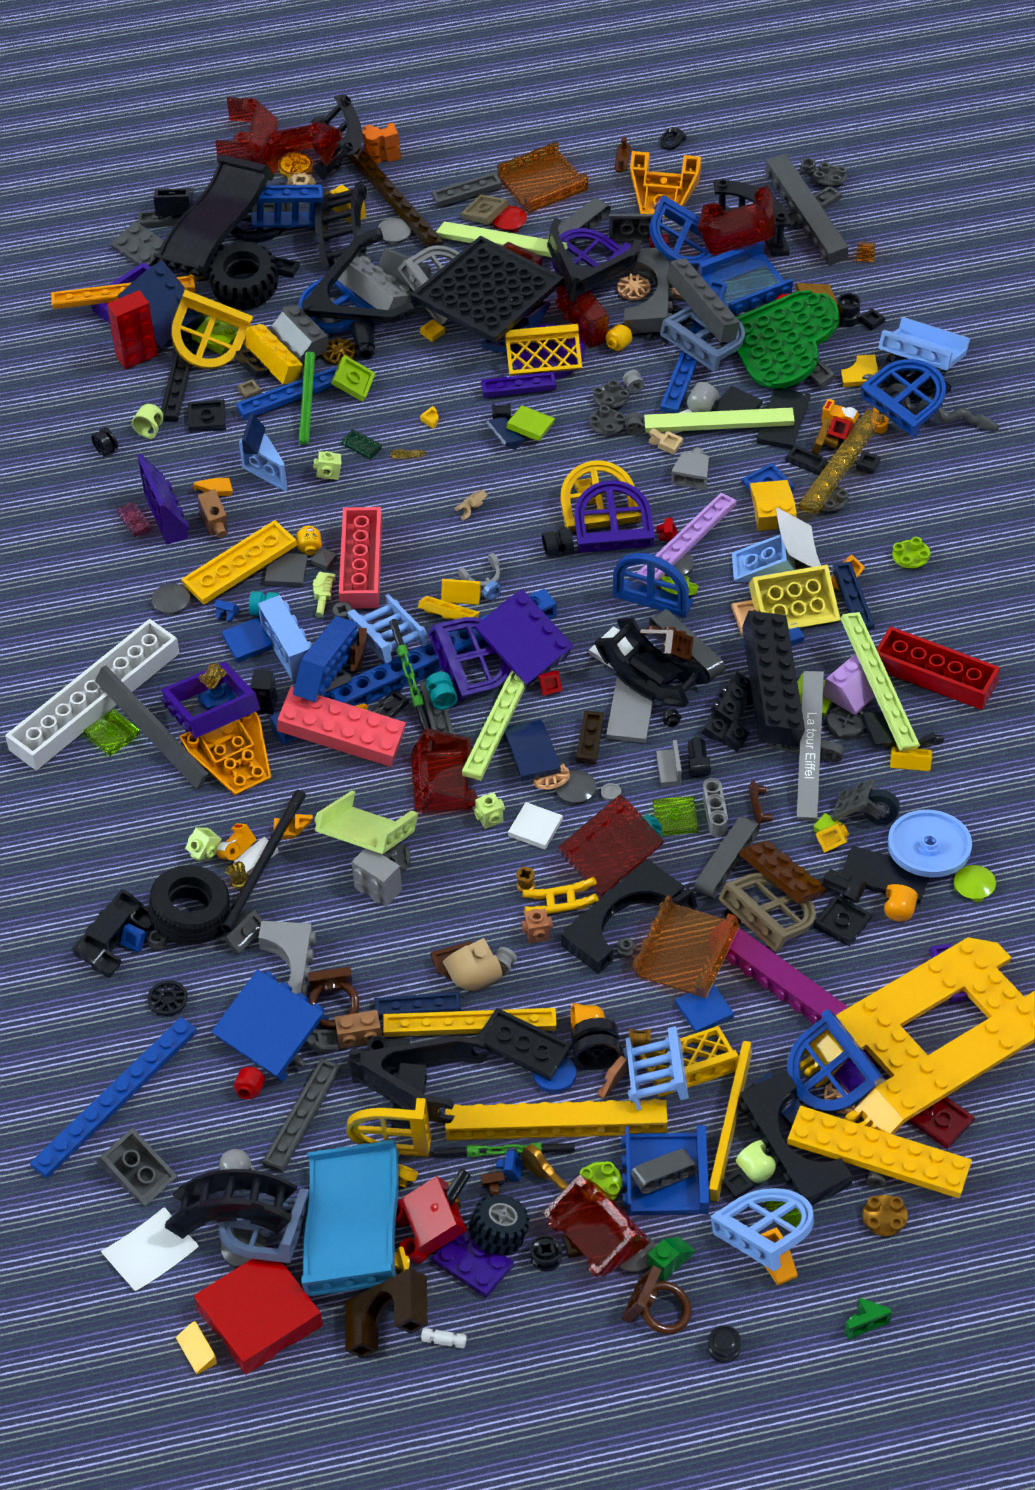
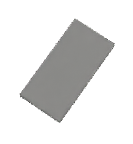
(629, 715)

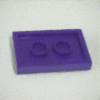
(472, 1265)

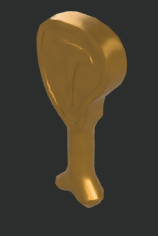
(537, 1164)

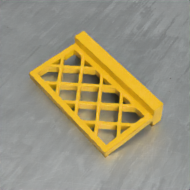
(539, 335)
(703, 1071)

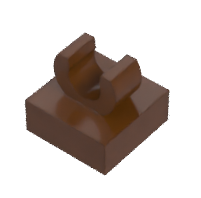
(492, 1181)

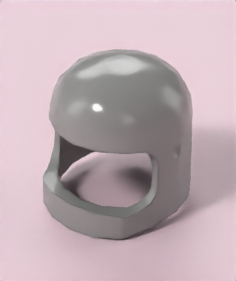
(702, 397)
(235, 1160)

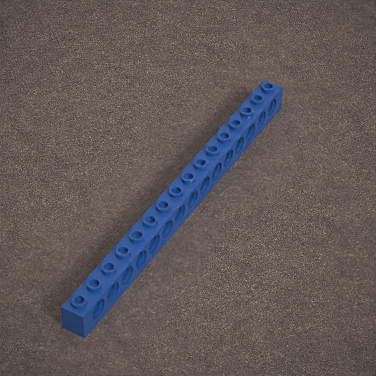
(383, 679)

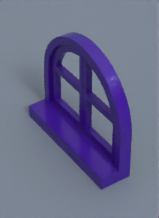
(593, 235)
(613, 539)
(451, 661)

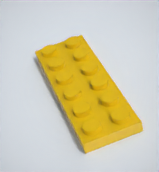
(239, 562)

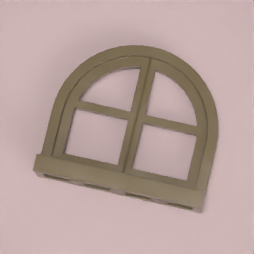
(757, 917)

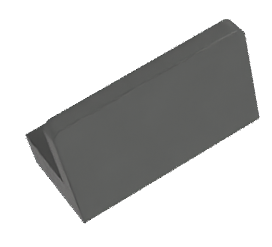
(244, 931)

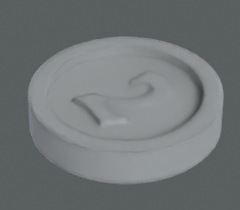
(610, 791)

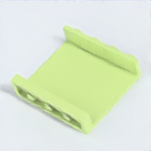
(361, 827)

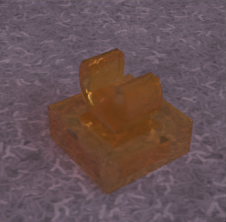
(866, 251)

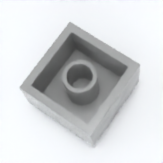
(376, 876)

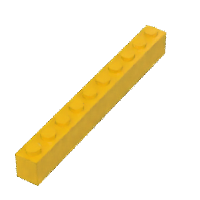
(555, 1120)

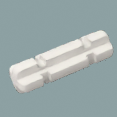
(444, 1338)

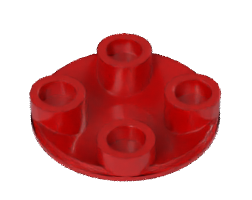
(510, 219)

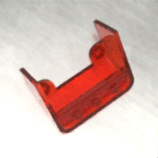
(316, 135)
(247, 144)

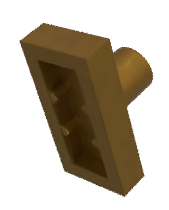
(824, 438)

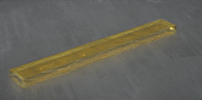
(841, 461)

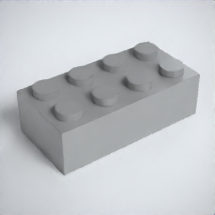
(374, 285)

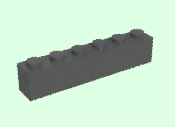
(703, 300)

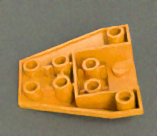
(232, 753)

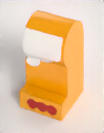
(831, 410)
(236, 843)

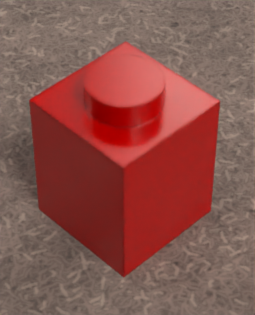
(840, 428)

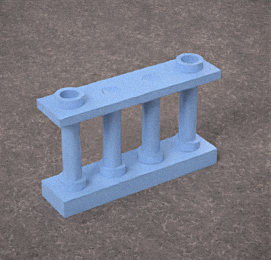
(376, 640)
(676, 1070)

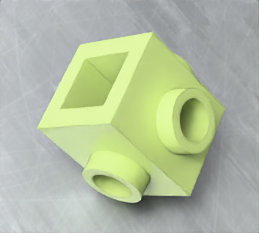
(327, 465)
(489, 810)
(203, 844)

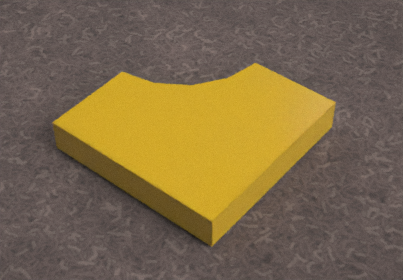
(853, 375)

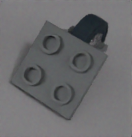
(877, 804)

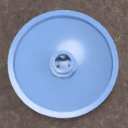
(929, 843)

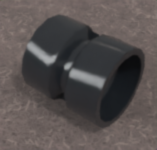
(849, 309)
(558, 541)

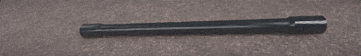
(233, 914)

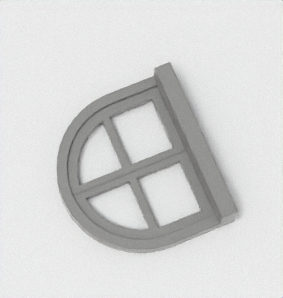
(415, 276)

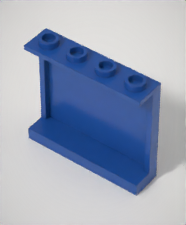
(269, 1023)
(680, 1198)

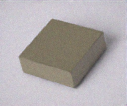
(249, 389)

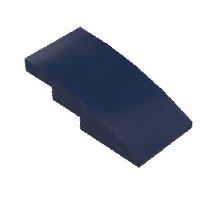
(529, 321)
(532, 750)

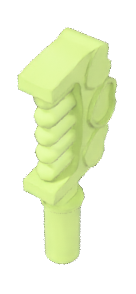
(322, 590)

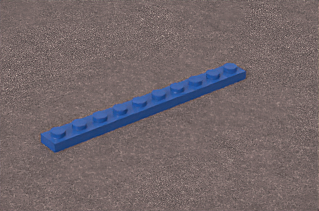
(686, 365)
(113, 1098)

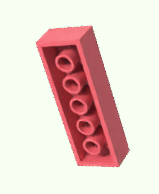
(361, 557)
(342, 727)

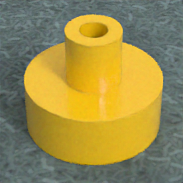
(406, 1174)

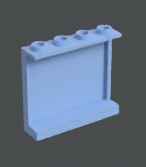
(925, 343)

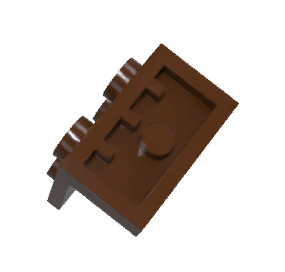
(676, 641)

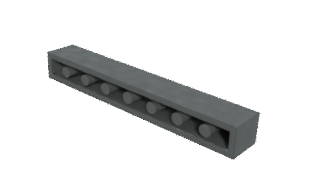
(806, 209)

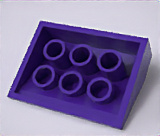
(162, 503)
(524, 637)

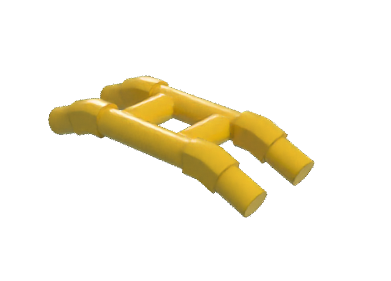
(570, 890)

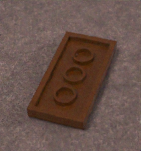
(783, 871)

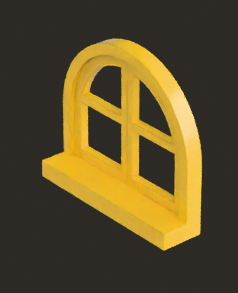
(214, 311)
(595, 521)
(419, 1126)

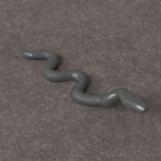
(981, 421)

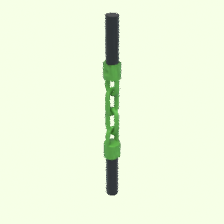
(403, 653)
(473, 1150)

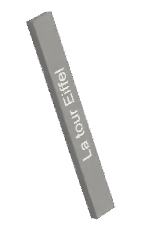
(810, 746)

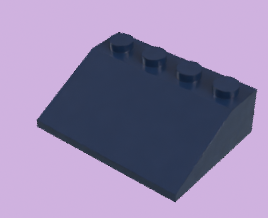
(164, 295)

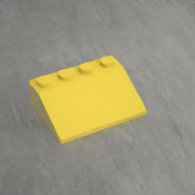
(800, 594)

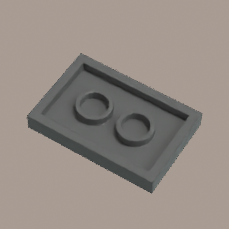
(138, 244)

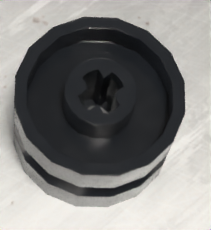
(595, 1043)

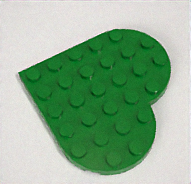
(784, 337)

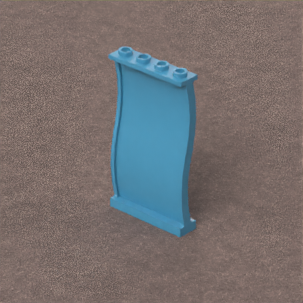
(351, 1218)

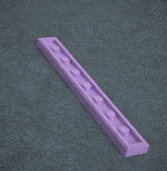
(693, 532)

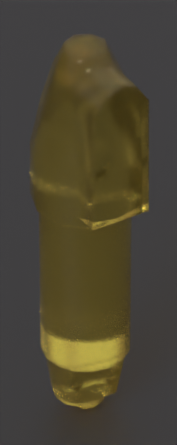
(402, 454)

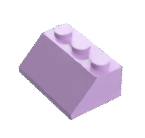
(849, 686)

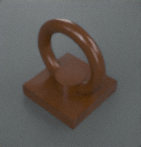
(332, 981)
(644, 1296)

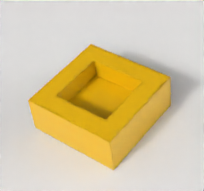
(432, 330)

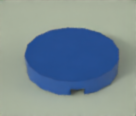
(216, 696)
(563, 1079)

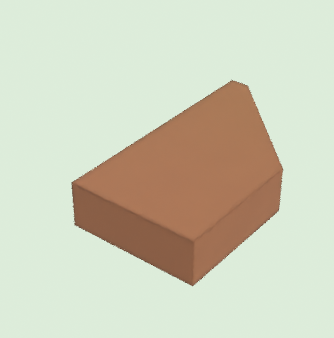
(613, 1076)

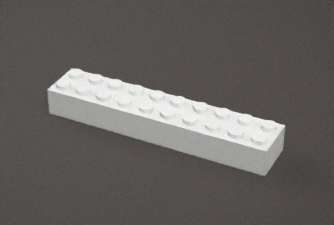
(84, 701)

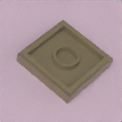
(484, 209)

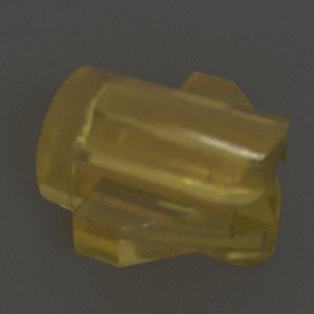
(212, 675)
(237, 874)

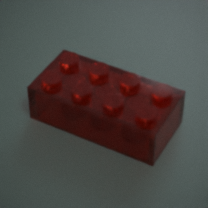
(587, 313)

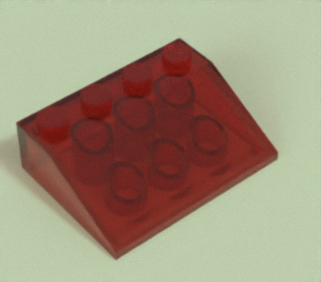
(611, 844)

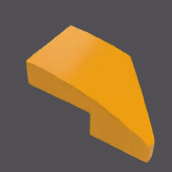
(221, 485)
(296, 825)

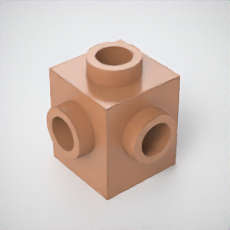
(537, 925)

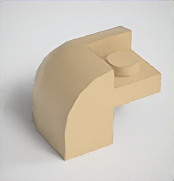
(473, 966)

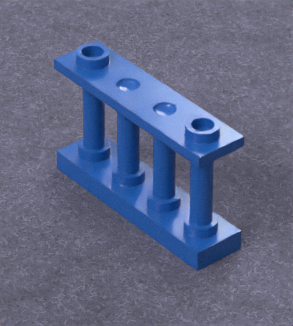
(287, 194)

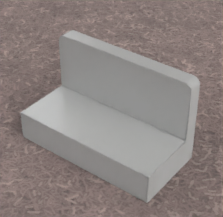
(669, 766)

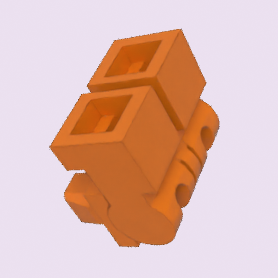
(381, 143)

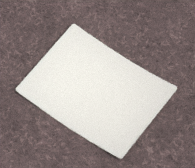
(797, 538)
(148, 1251)

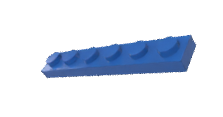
(284, 394)

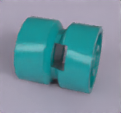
(258, 597)
(441, 690)

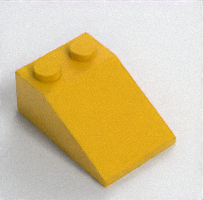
(768, 497)

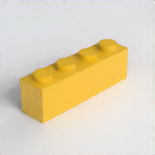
(273, 354)

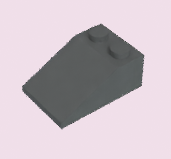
(136, 1167)

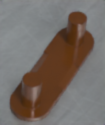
(622, 156)
(757, 810)

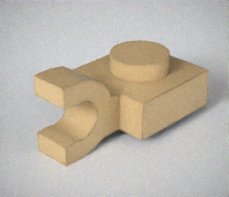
(668, 442)
(473, 500)

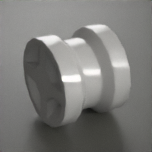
(633, 381)
(506, 958)

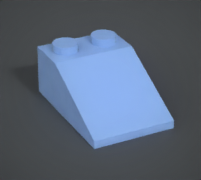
(265, 464)
(762, 559)

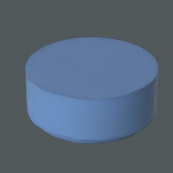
(491, 590)

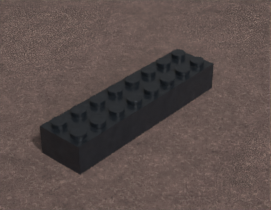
(773, 678)

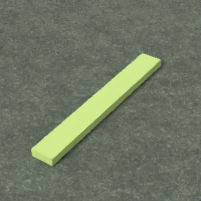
(469, 234)
(719, 420)
(879, 681)
(494, 728)

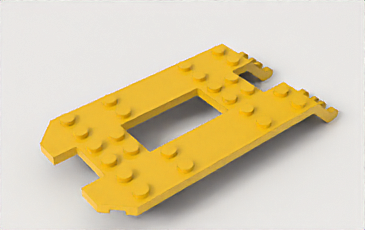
(921, 1078)

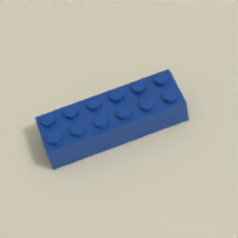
(325, 659)

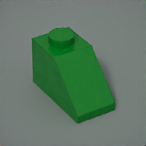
(669, 1255)

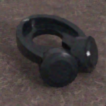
(668, 134)

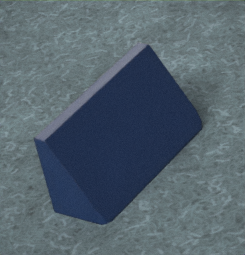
(253, 435)
(507, 437)

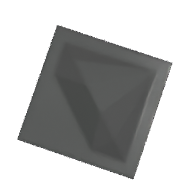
(323, 559)

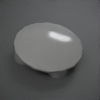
(394, 230)

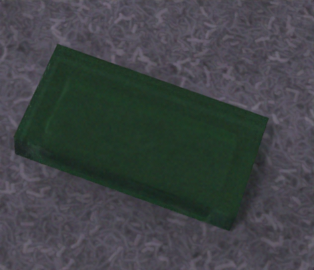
(361, 444)

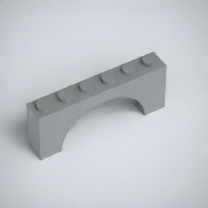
(293, 945)

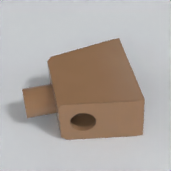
(214, 519)

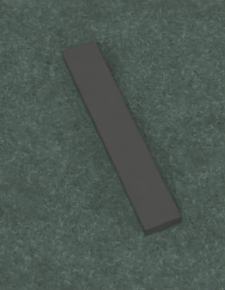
(301, 1115)

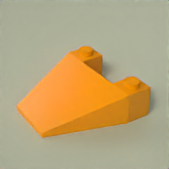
(652, 185)

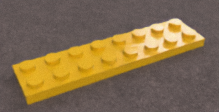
(879, 1151)

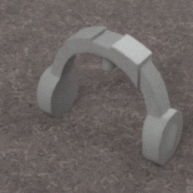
(493, 560)

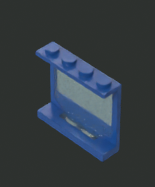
(748, 277)

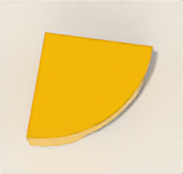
(430, 417)

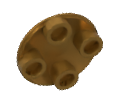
(885, 1215)

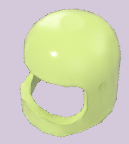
(147, 417)
(756, 1163)

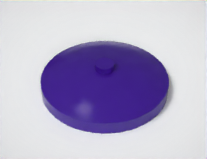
(570, 343)

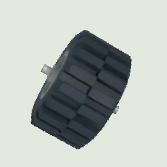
(499, 1224)

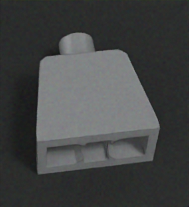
(691, 470)

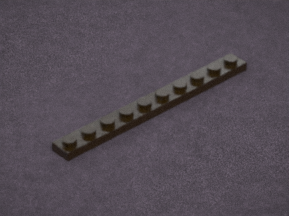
(395, 199)

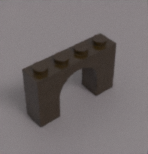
(365, 1310)

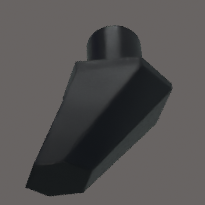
(930, 740)

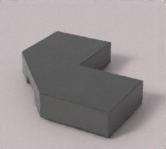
(323, 1041)

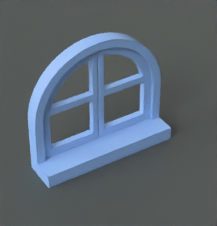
(748, 1239)

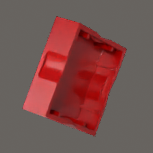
(258, 1311)

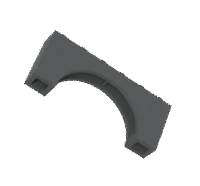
(650, 314)

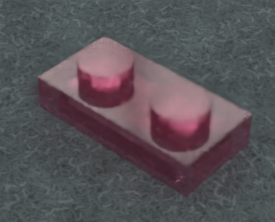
(134, 519)

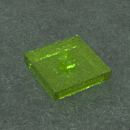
(111, 732)
(676, 815)

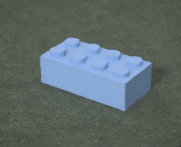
(283, 631)

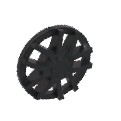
(167, 998)

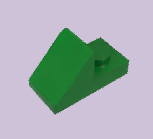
(870, 1318)

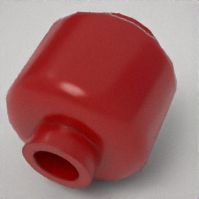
(249, 1083)

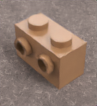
(357, 1028)

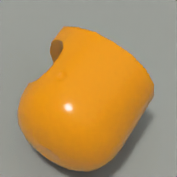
(901, 902)
(582, 1012)

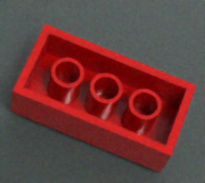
(132, 329)

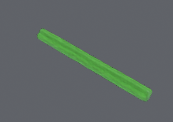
(307, 398)

